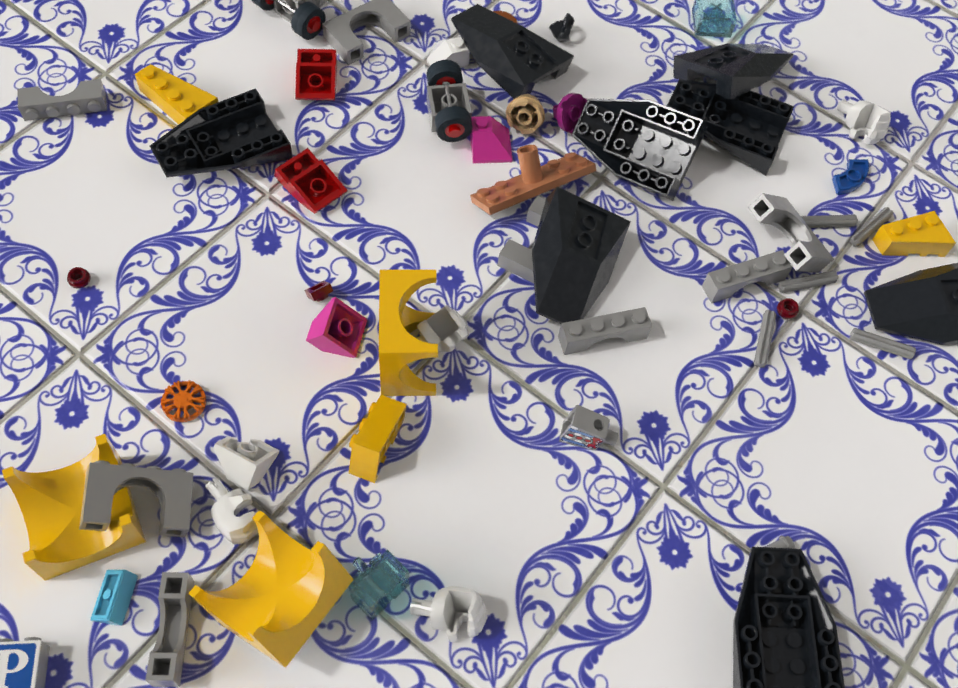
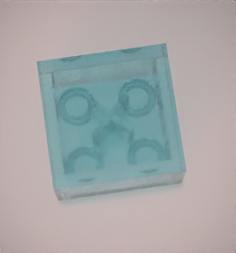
(714, 18)

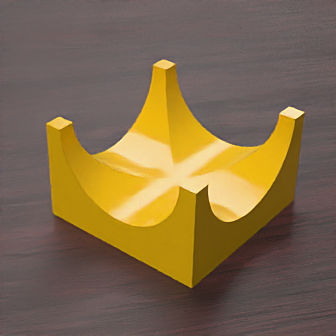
(396, 323)
(53, 512)
(280, 594)

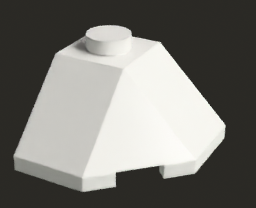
(450, 49)
(244, 461)

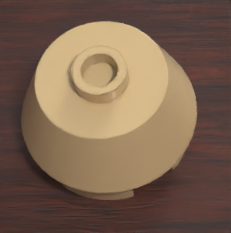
(525, 113)

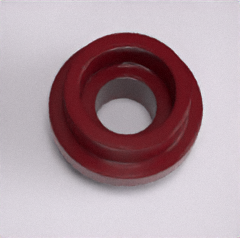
(76, 273)
(789, 304)

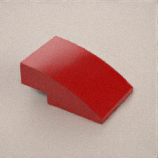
(316, 74)
(309, 181)

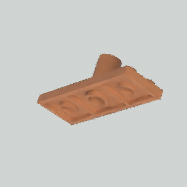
(533, 179)

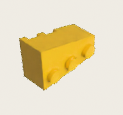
(914, 235)
(375, 436)

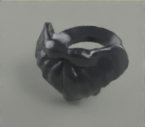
(562, 28)

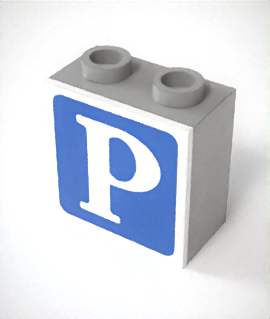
(23, 663)

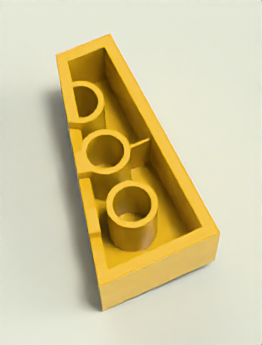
(172, 94)

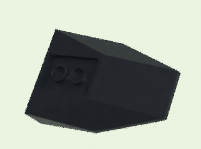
(509, 51)
(733, 66)
(745, 125)
(222, 138)
(641, 141)
(574, 255)
(918, 305)
(783, 626)

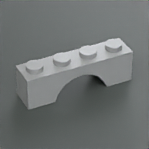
(86, 98)
(728, 280)
(581, 334)
(167, 656)

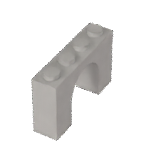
(380, 13)
(808, 251)
(517, 257)
(170, 486)

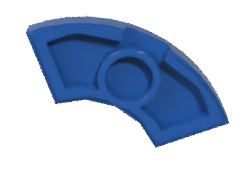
(852, 178)

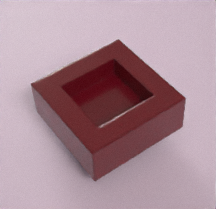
(319, 291)

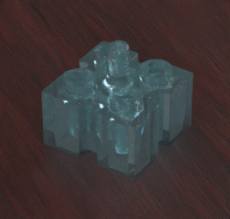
(378, 584)

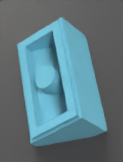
(114, 597)

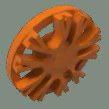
(183, 401)

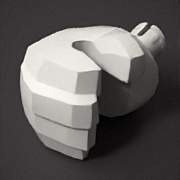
(865, 120)
(444, 329)
(224, 512)
(451, 608)

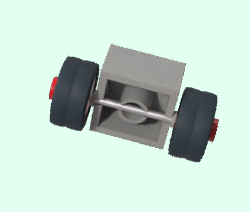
(303, 15)
(448, 101)

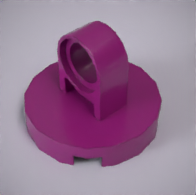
(569, 111)

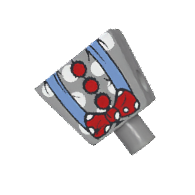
(587, 429)

